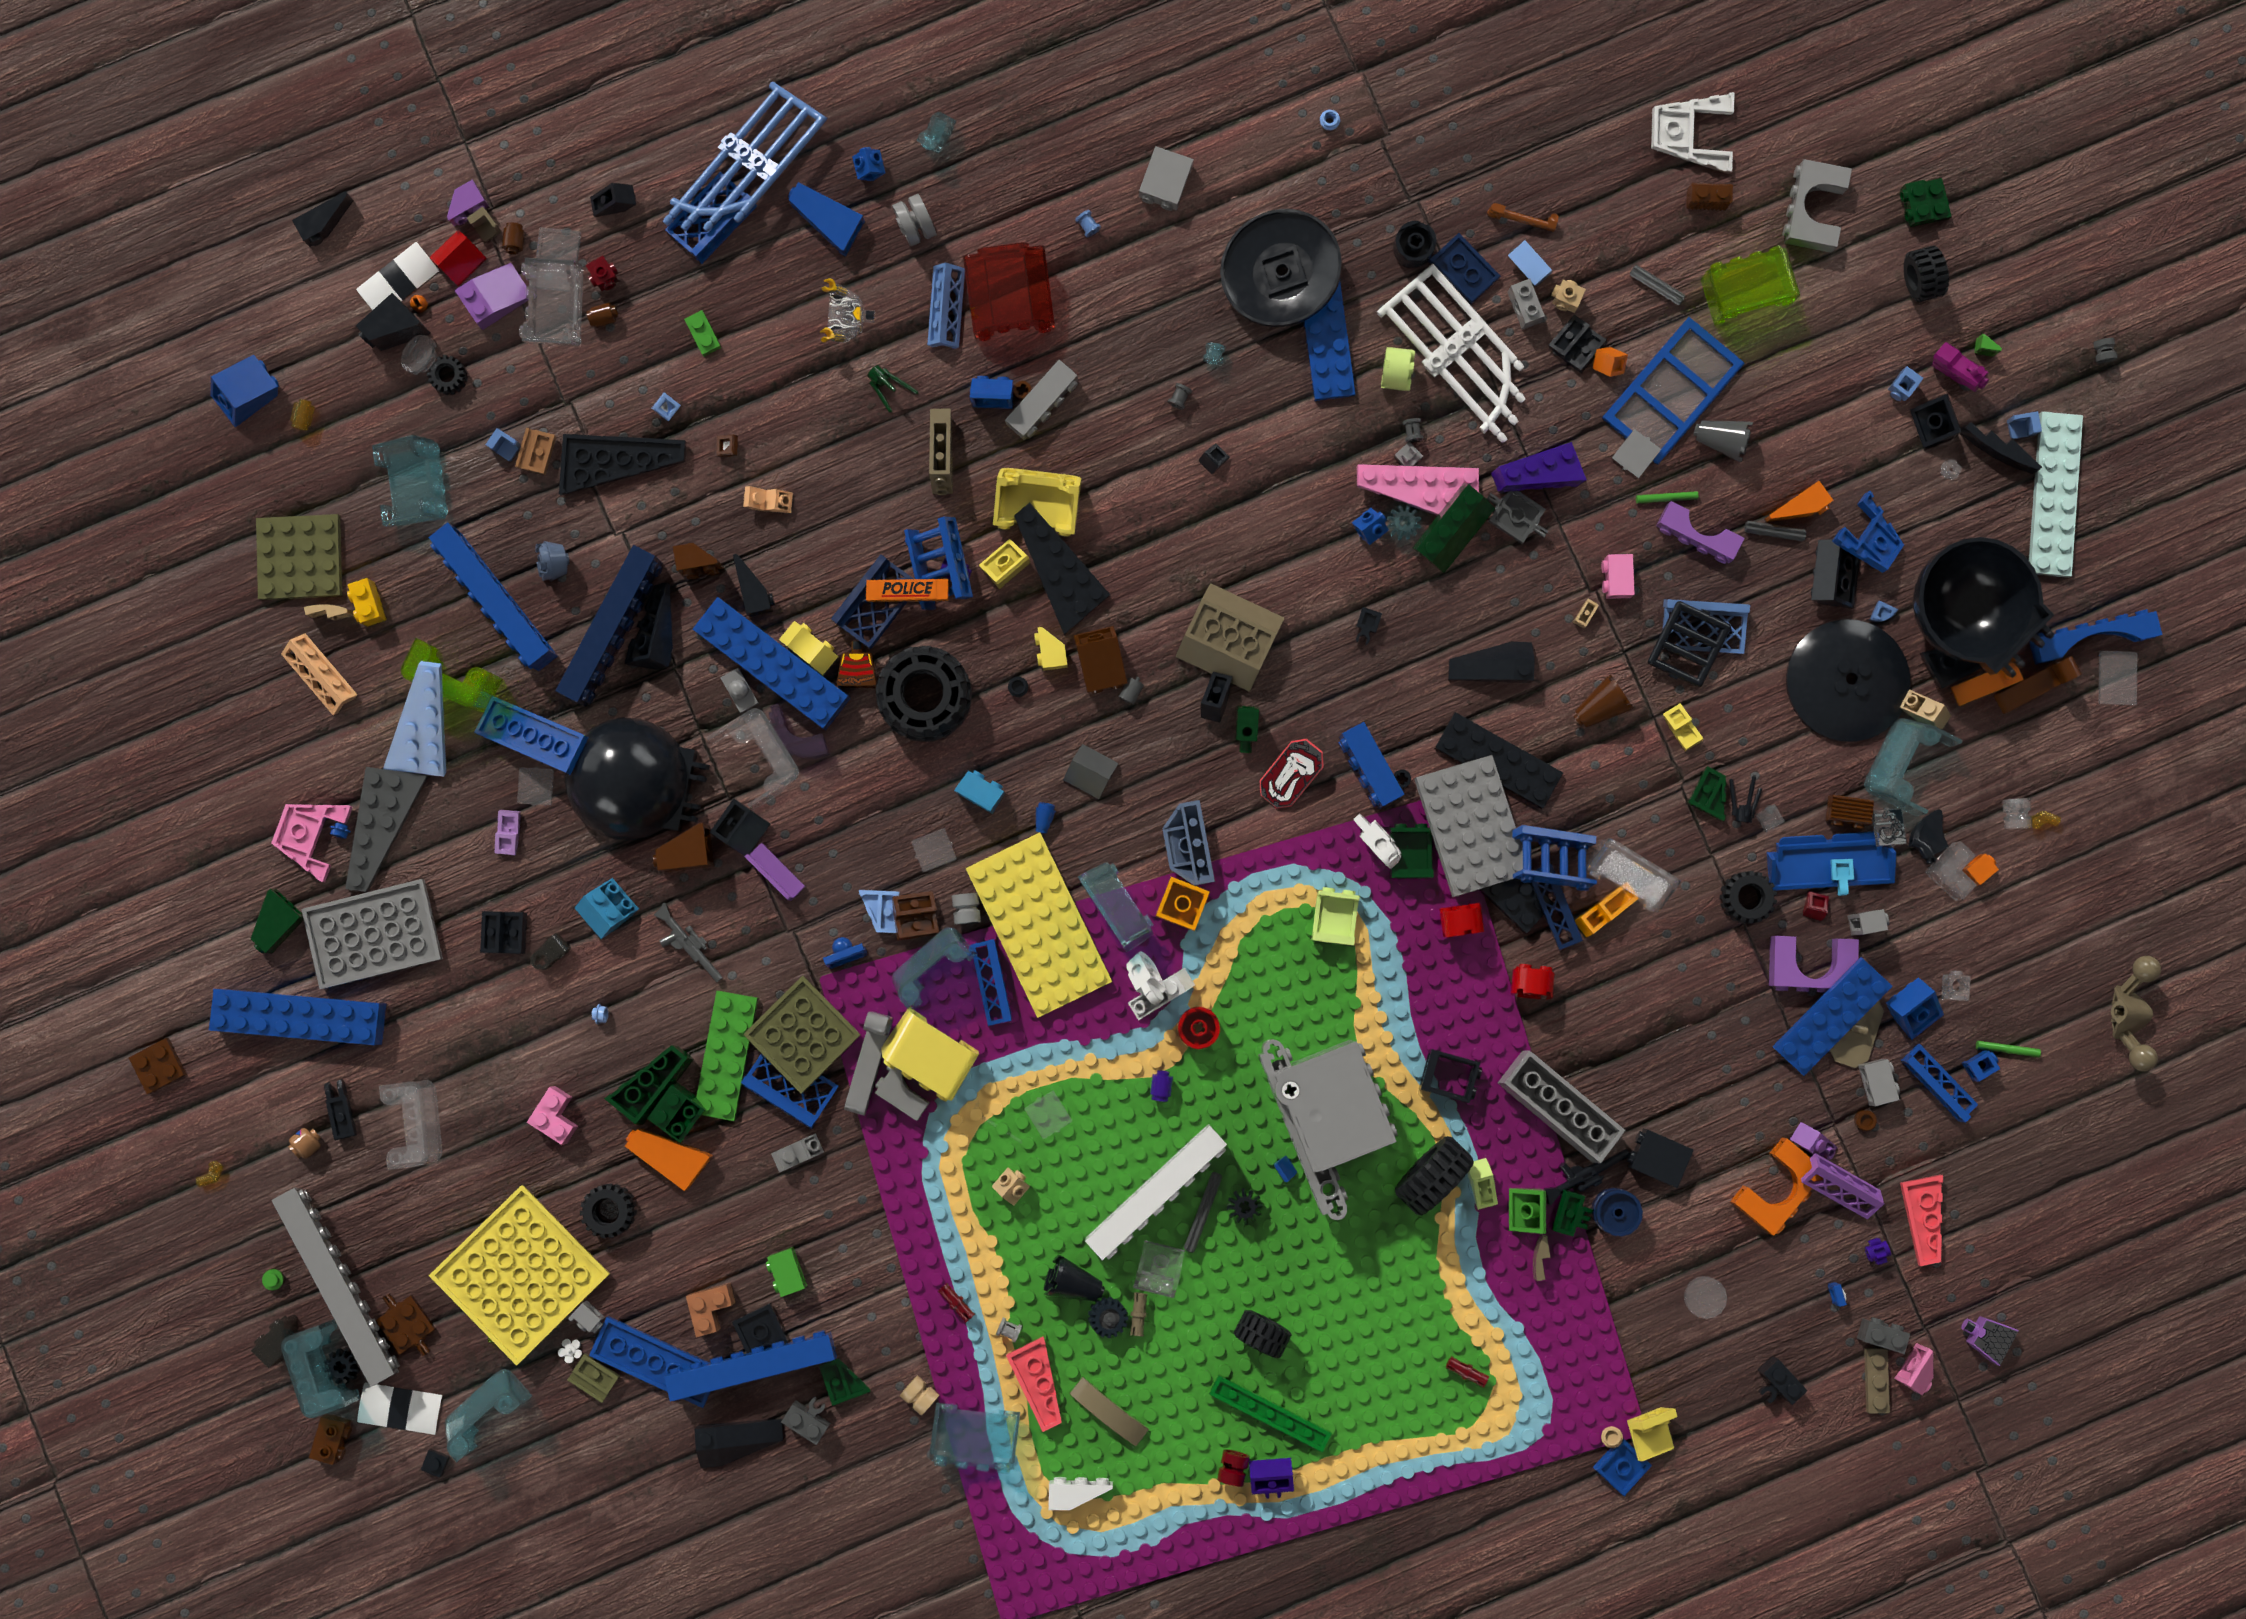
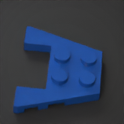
(1878, 542)

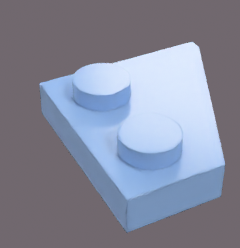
(880, 909)

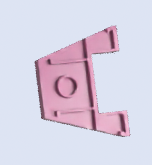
(300, 831)

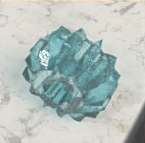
(1401, 516)

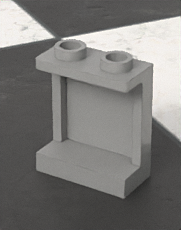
(1165, 178)

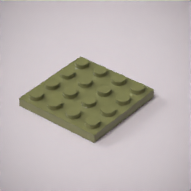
(299, 557)
(802, 1034)

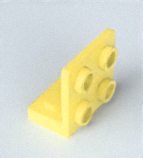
(1651, 1432)

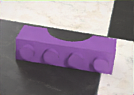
(1676, 522)

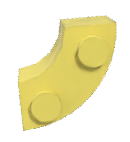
(807, 647)

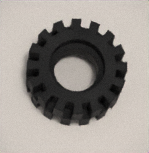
(458, 380)

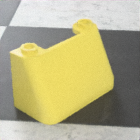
(1049, 493)

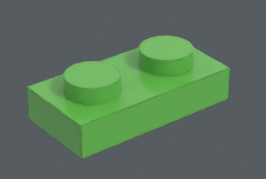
(702, 333)

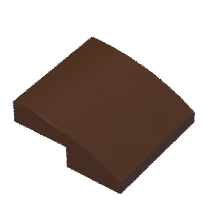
(915, 915)

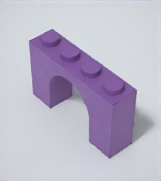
(1785, 972)

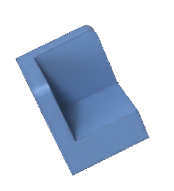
(2024, 425)
(503, 445)

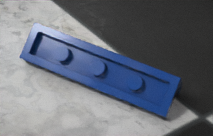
(999, 982)
(1947, 1100)

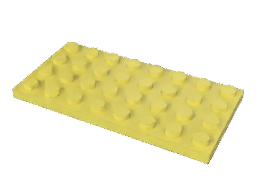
(1038, 925)

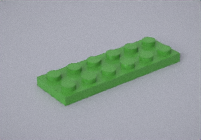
(726, 1054)

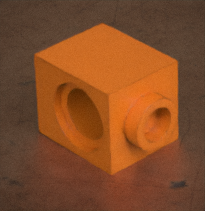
(1981, 868)

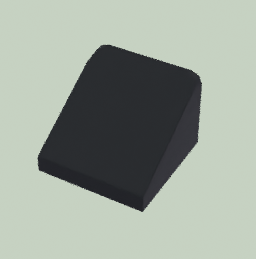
(1213, 458)

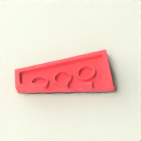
(1923, 1210)
(1035, 1377)

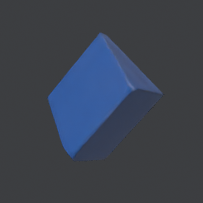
(1285, 1168)

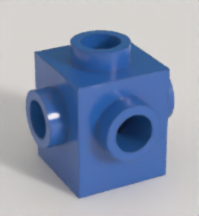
(868, 164)
(1370, 525)

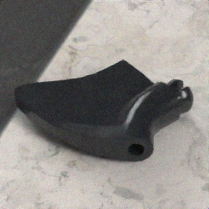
(1929, 836)

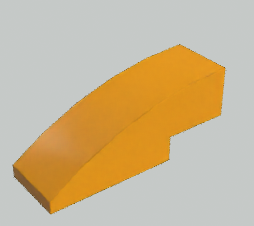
(1605, 911)

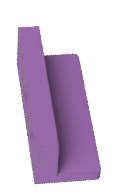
(775, 872)

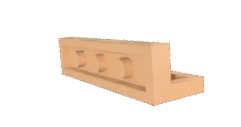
(319, 670)

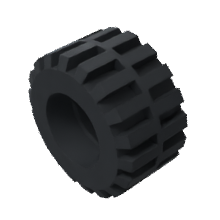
(1926, 273)
(1765, 897)
(591, 1215)
(1262, 1334)

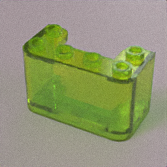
(1749, 284)
(472, 693)

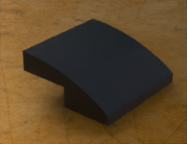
(1577, 343)
(503, 932)

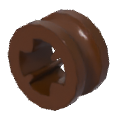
(1018, 385)

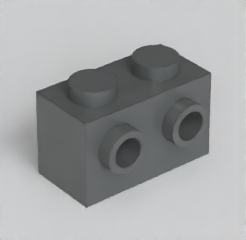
(1888, 1337)

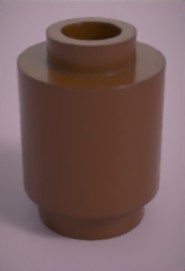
(513, 238)
(602, 314)

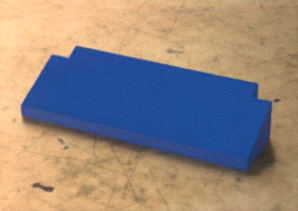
(1805, 861)

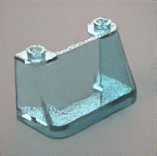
(945, 943)
(501, 1391)

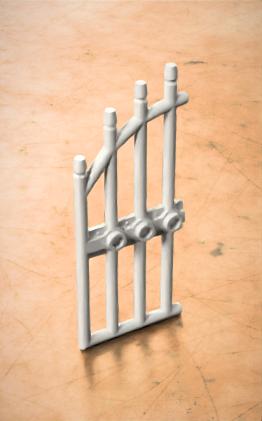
(1456, 345)

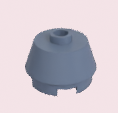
(551, 560)

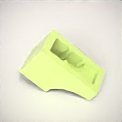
(1482, 1184)

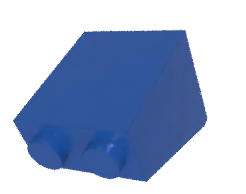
(243, 389)

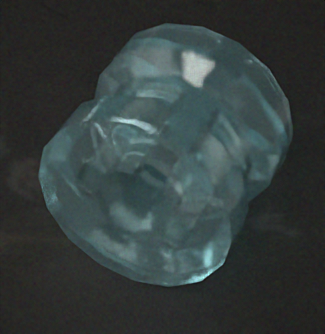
(1214, 353)

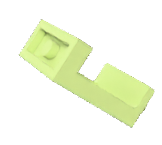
(1335, 917)

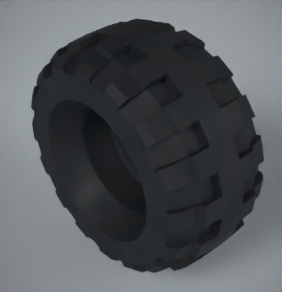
(924, 725)

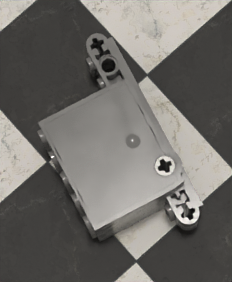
(1328, 1113)

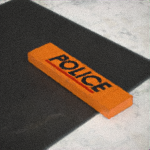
(907, 590)

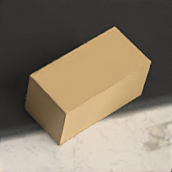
(1586, 613)

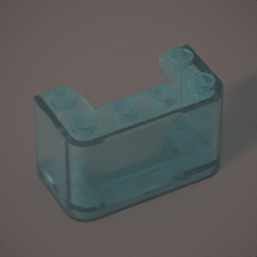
(306, 1369)

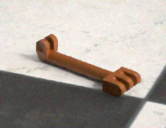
(1497, 211)

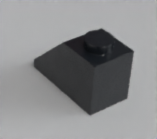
(613, 199)
(1216, 697)

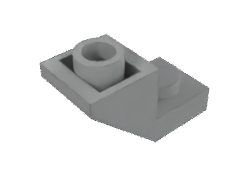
(797, 1152)

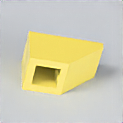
(1052, 651)

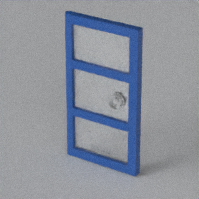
(1674, 388)

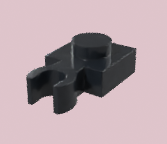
(1367, 622)

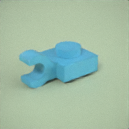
(1842, 871)

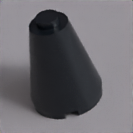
(1071, 1282)

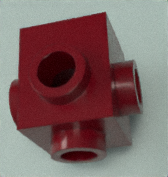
(602, 273)

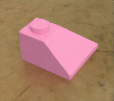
(1917, 1370)

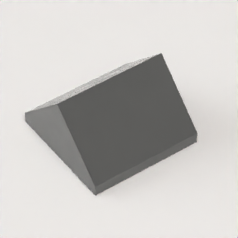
(1090, 771)

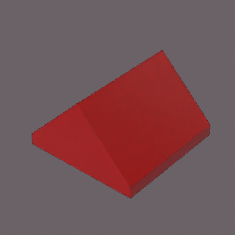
(458, 258)

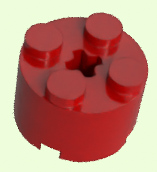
(1461, 920)
(1532, 982)
(1209, 1022)

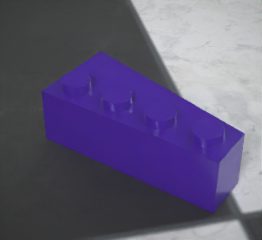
(1545, 469)

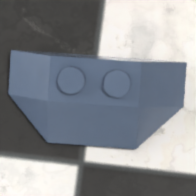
(1188, 844)

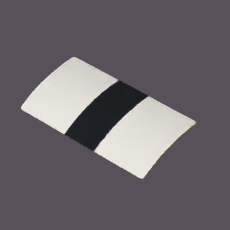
(399, 276)
(399, 1408)

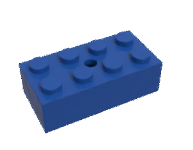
(1370, 765)

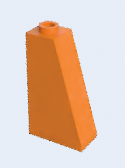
(670, 1158)

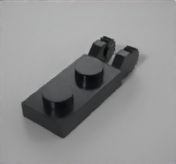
(339, 1111)

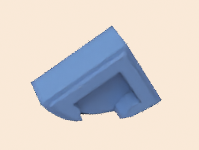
(1882, 612)

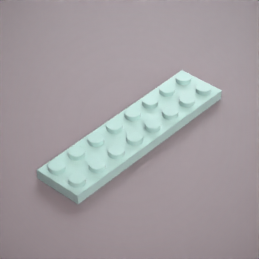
(2055, 494)

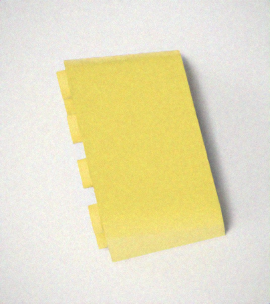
(928, 1055)

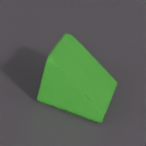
(1986, 346)

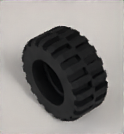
(1434, 1175)

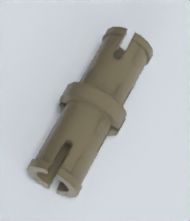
(1138, 1314)

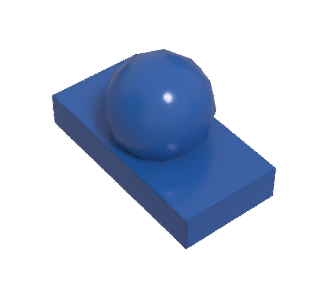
(844, 953)

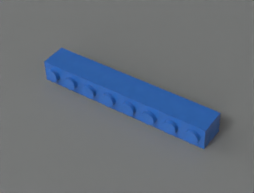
(750, 1366)

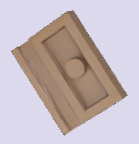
(535, 451)

